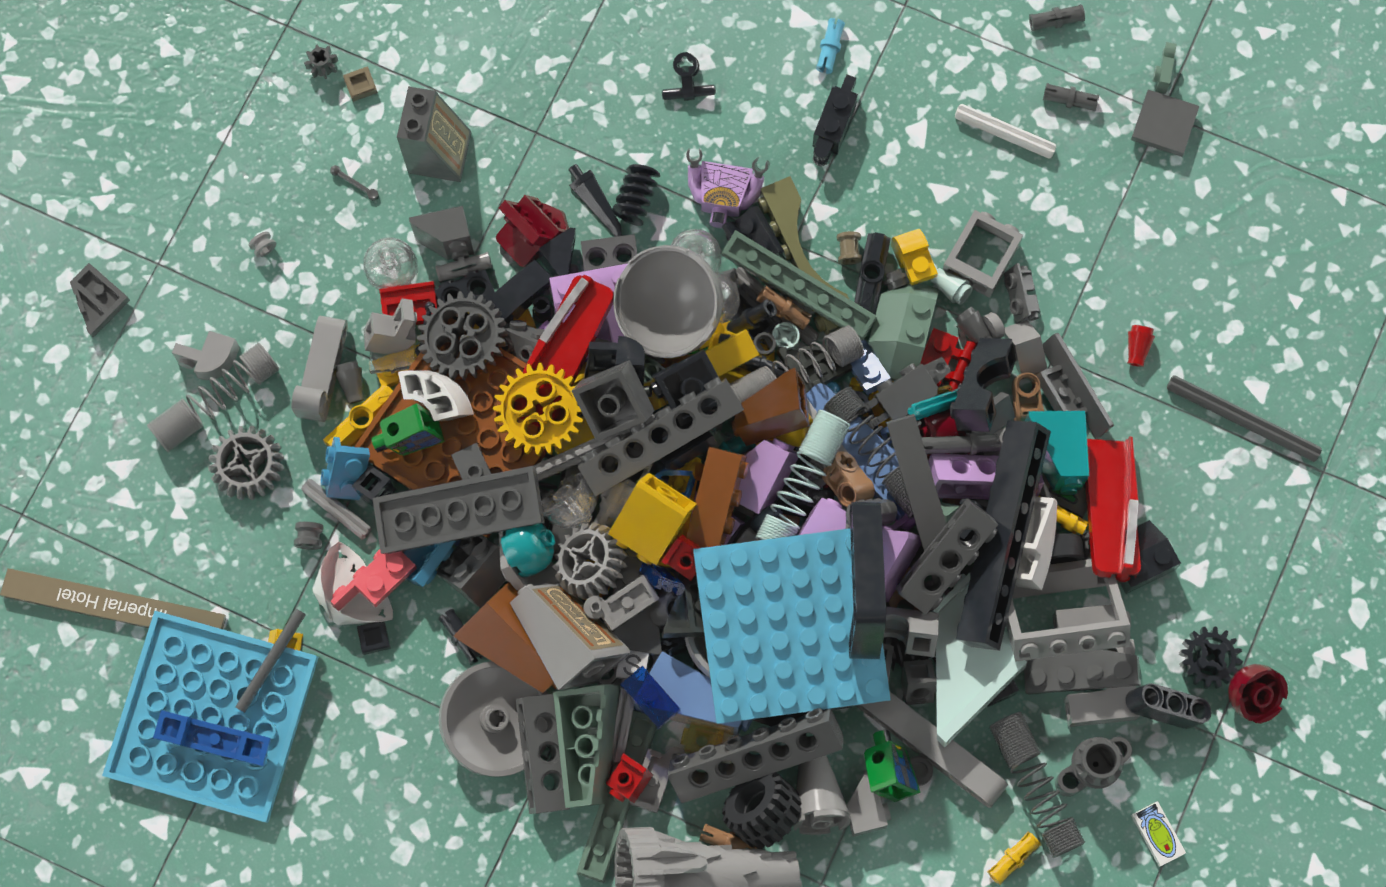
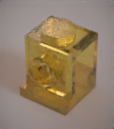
(690, 735)

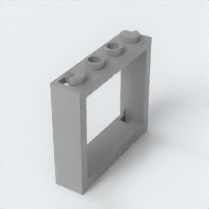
(1073, 639)

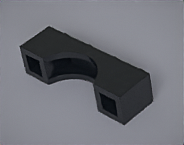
(989, 363)

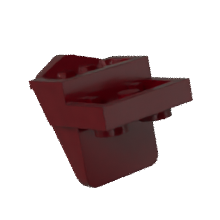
(529, 227)

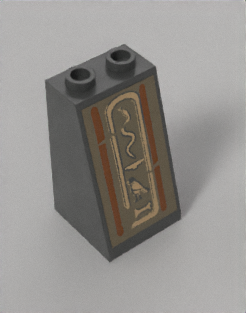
(432, 136)

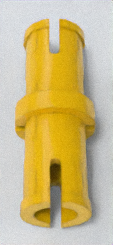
(1014, 858)

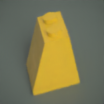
(651, 519)

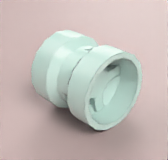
(787, 334)

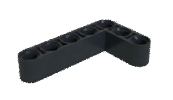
(867, 581)

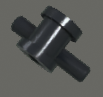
(688, 89)

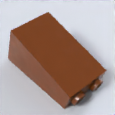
(503, 640)

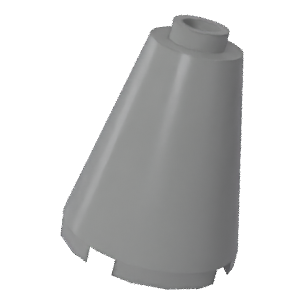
(820, 798)

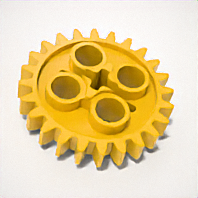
(527, 387)

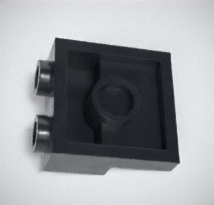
(683, 379)

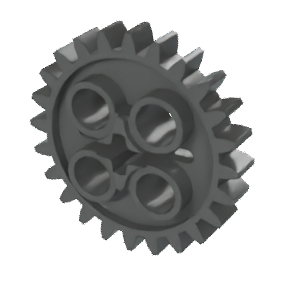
(486, 338)

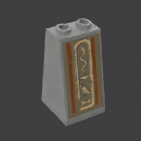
(568, 642)

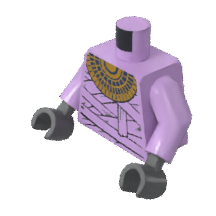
(724, 188)

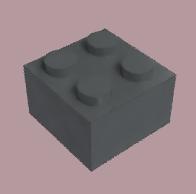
(613, 400)

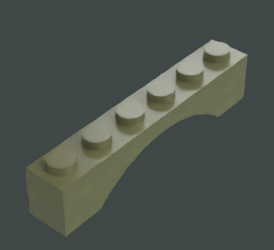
(783, 207)

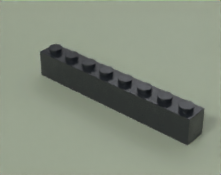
(999, 560)

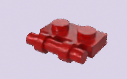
(944, 345)

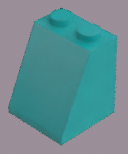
(1067, 450)

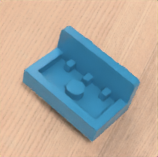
(343, 469)
(427, 561)

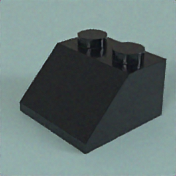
(1156, 557)

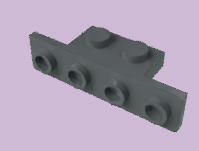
(1068, 387)

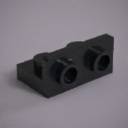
(755, 227)

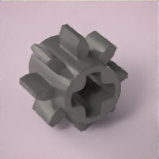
(320, 55)

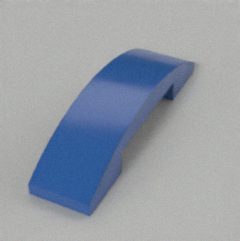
(212, 738)

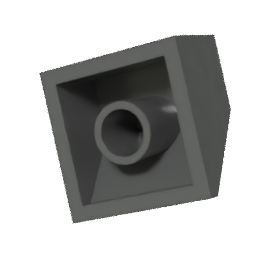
(444, 232)

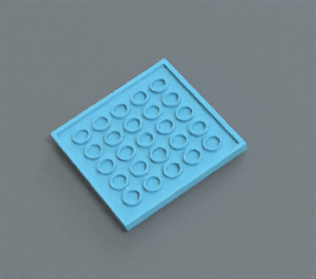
(782, 627)
(203, 676)

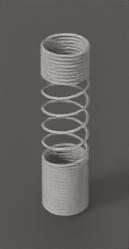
(843, 346)
(181, 421)

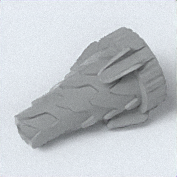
(660, 860)

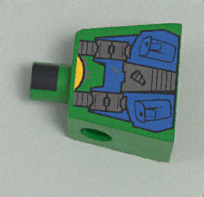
(408, 431)
(890, 769)

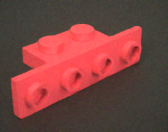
(376, 579)

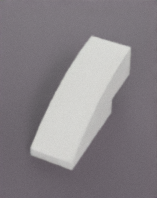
(1038, 544)

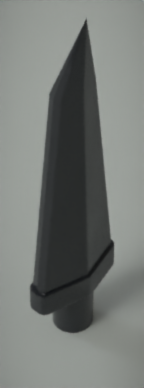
(591, 194)

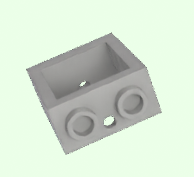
(978, 280)

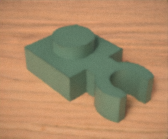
(1163, 73)

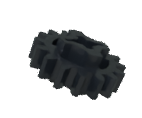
(1216, 666)

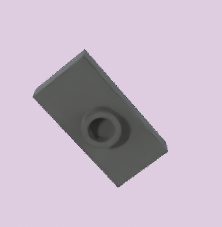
(471, 462)

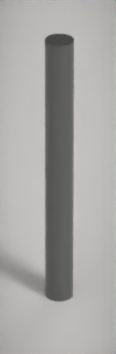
(270, 660)

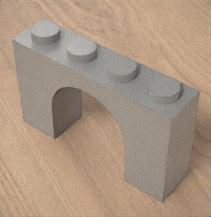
(1103, 705)

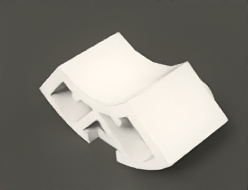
(437, 393)

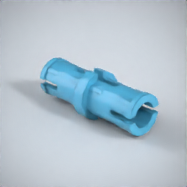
(830, 46)

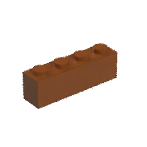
(717, 498)

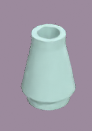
(952, 286)

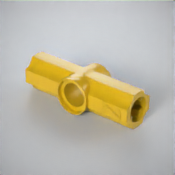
(351, 432)

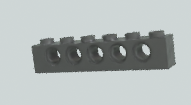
(602, 479)
(691, 784)

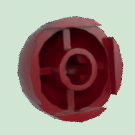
(1257, 692)

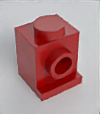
(679, 549)
(638, 780)

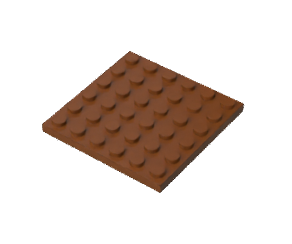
(435, 464)

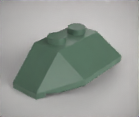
(902, 326)

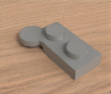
(622, 604)
(658, 765)

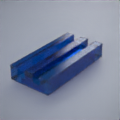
(666, 579)

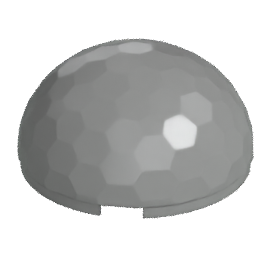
(668, 301)

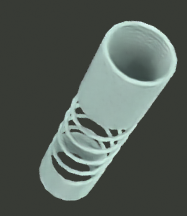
(819, 444)

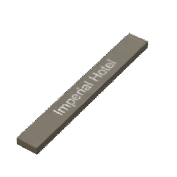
(97, 601)

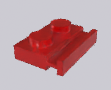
(419, 293)

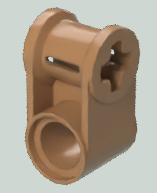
(1026, 401)
(848, 481)

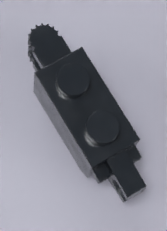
(834, 121)

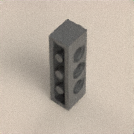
(948, 540)
(535, 768)

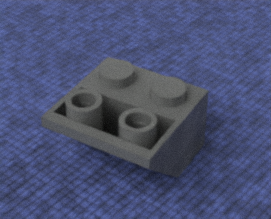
(474, 570)

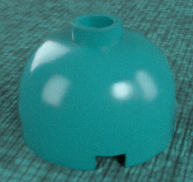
(528, 548)

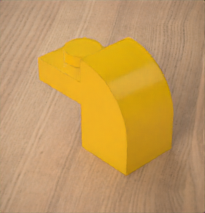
(913, 255)

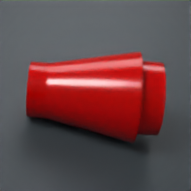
(1139, 344)

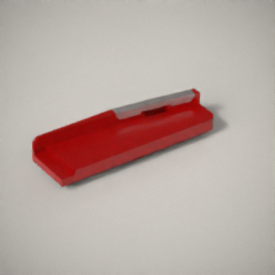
(567, 342)
(1113, 508)

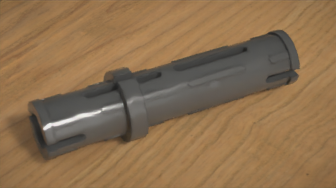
(966, 444)

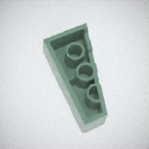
(586, 741)

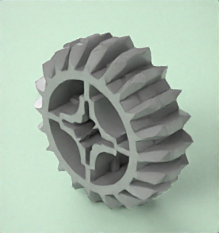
(236, 467)
(583, 577)

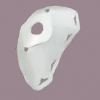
(337, 572)

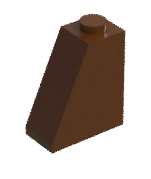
(773, 410)

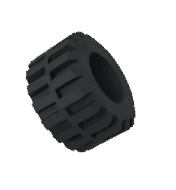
(762, 810)

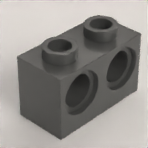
(608, 249)

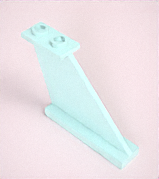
(964, 674)

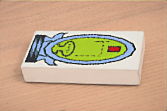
(1158, 834)

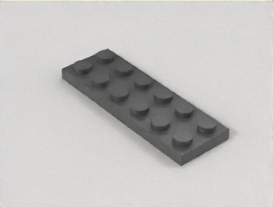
(458, 510)

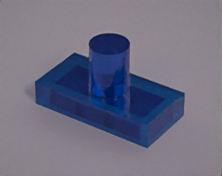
(650, 697)

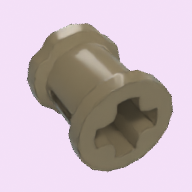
(849, 248)

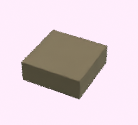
(360, 84)

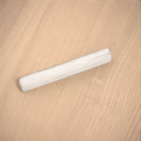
(1005, 131)

